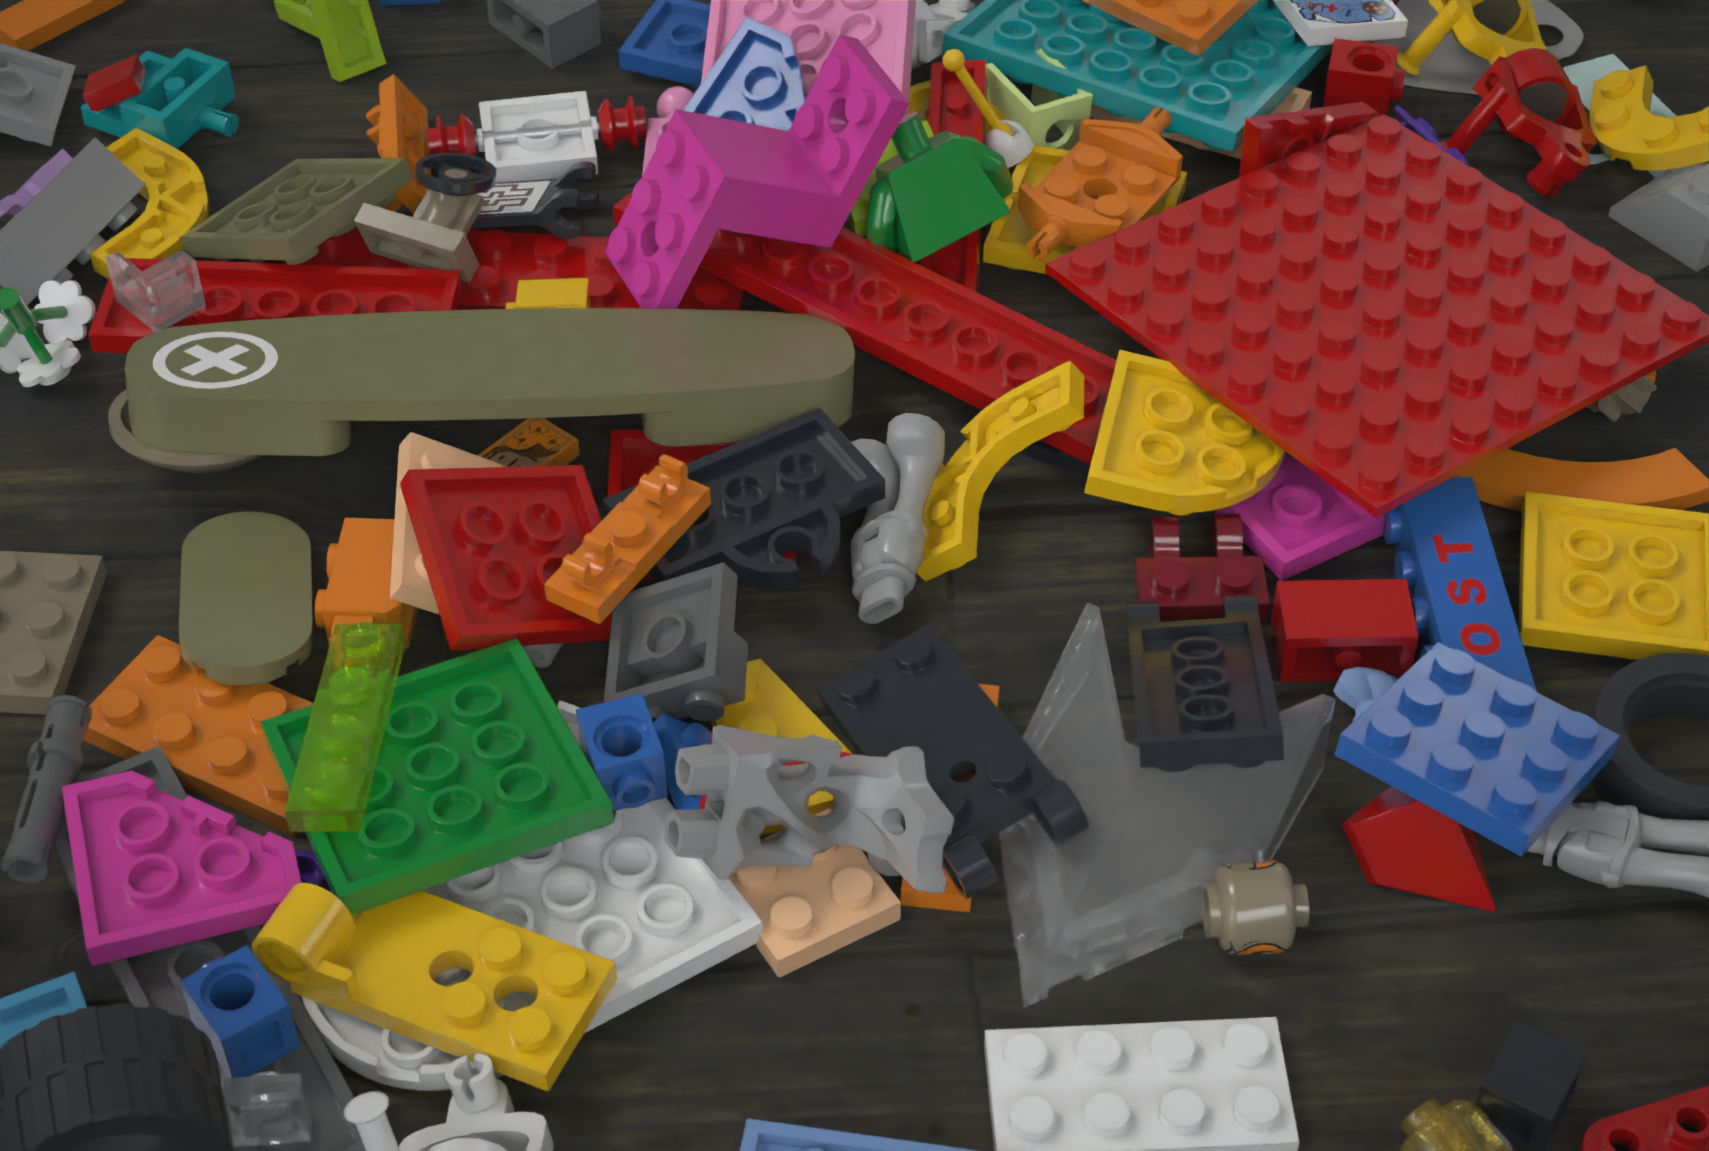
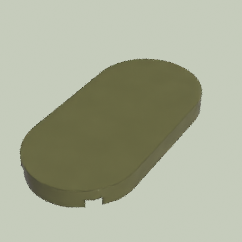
(246, 597)

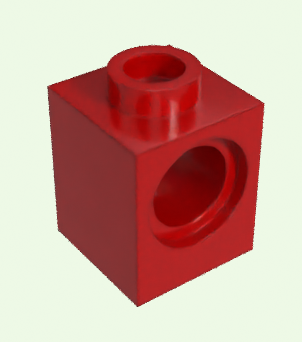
(1364, 74)

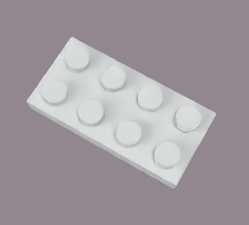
(1141, 1087)

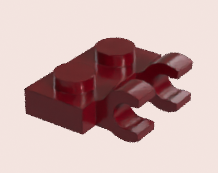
(1196, 585)

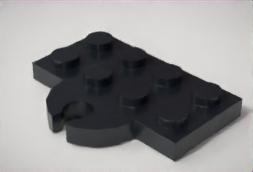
(770, 499)

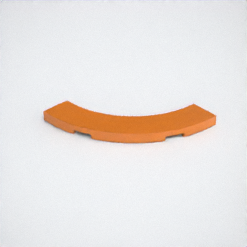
(1652, 480)

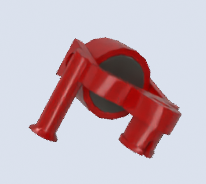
(1537, 104)

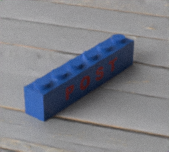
(1456, 577)

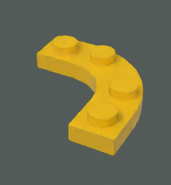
(1631, 132)
(174, 198)
(993, 436)

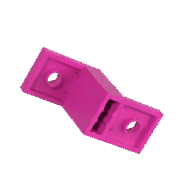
(756, 177)

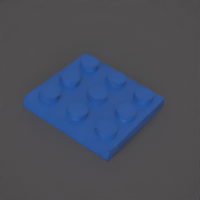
(1478, 747)

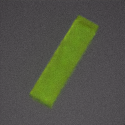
(345, 728)

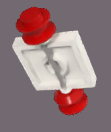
(540, 134)

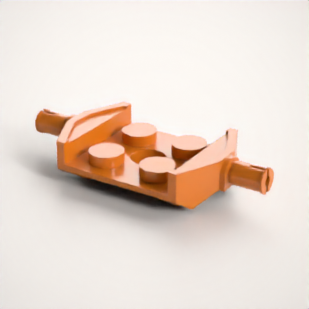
(1112, 160)

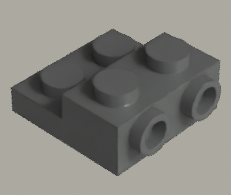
(679, 646)

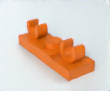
(401, 132)
(628, 541)

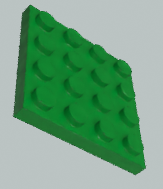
(462, 779)

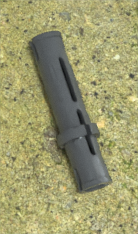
(52, 763)

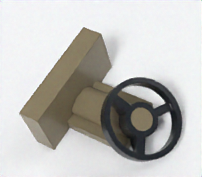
(440, 225)

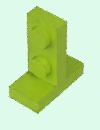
(344, 31)

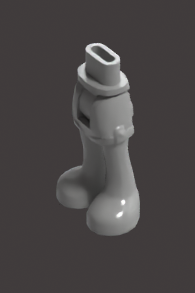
(892, 535)
(1613, 845)

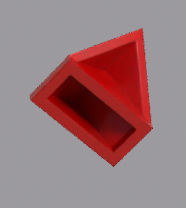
(1418, 851)

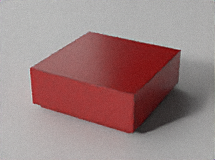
(114, 83)

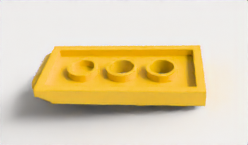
(386, 963)

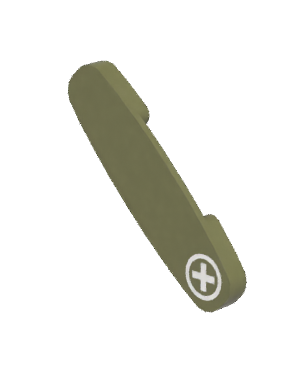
(305, 379)

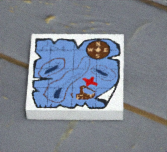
(1356, 20)

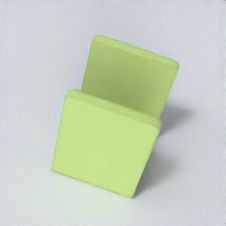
(1050, 109)

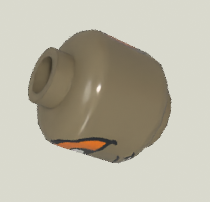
(1254, 907)

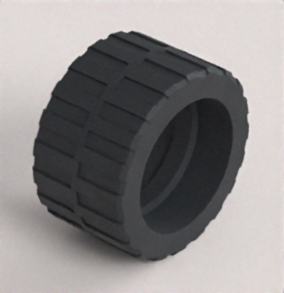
(112, 1084)

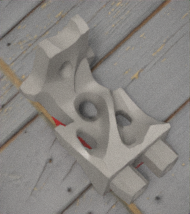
(767, 781)

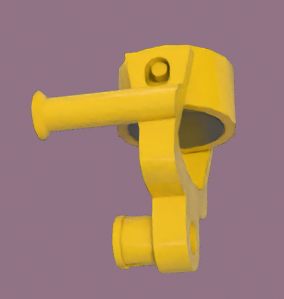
(1480, 26)

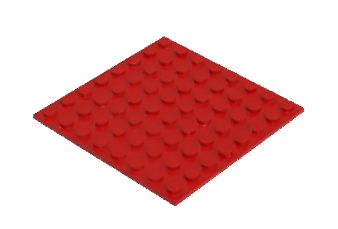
(1382, 310)

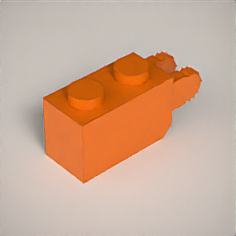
(361, 580)

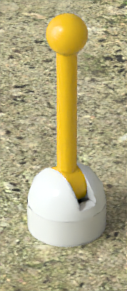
(1005, 136)

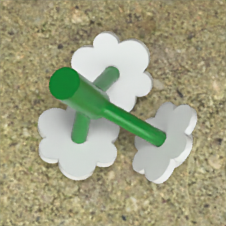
(64, 318)

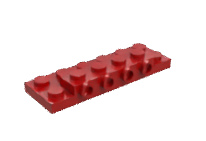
(284, 291)

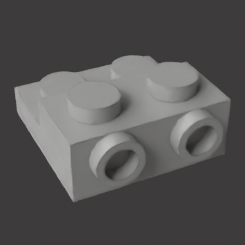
(32, 94)

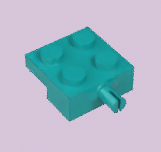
(174, 100)

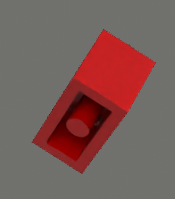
(1342, 626)

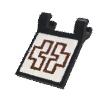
(539, 203)

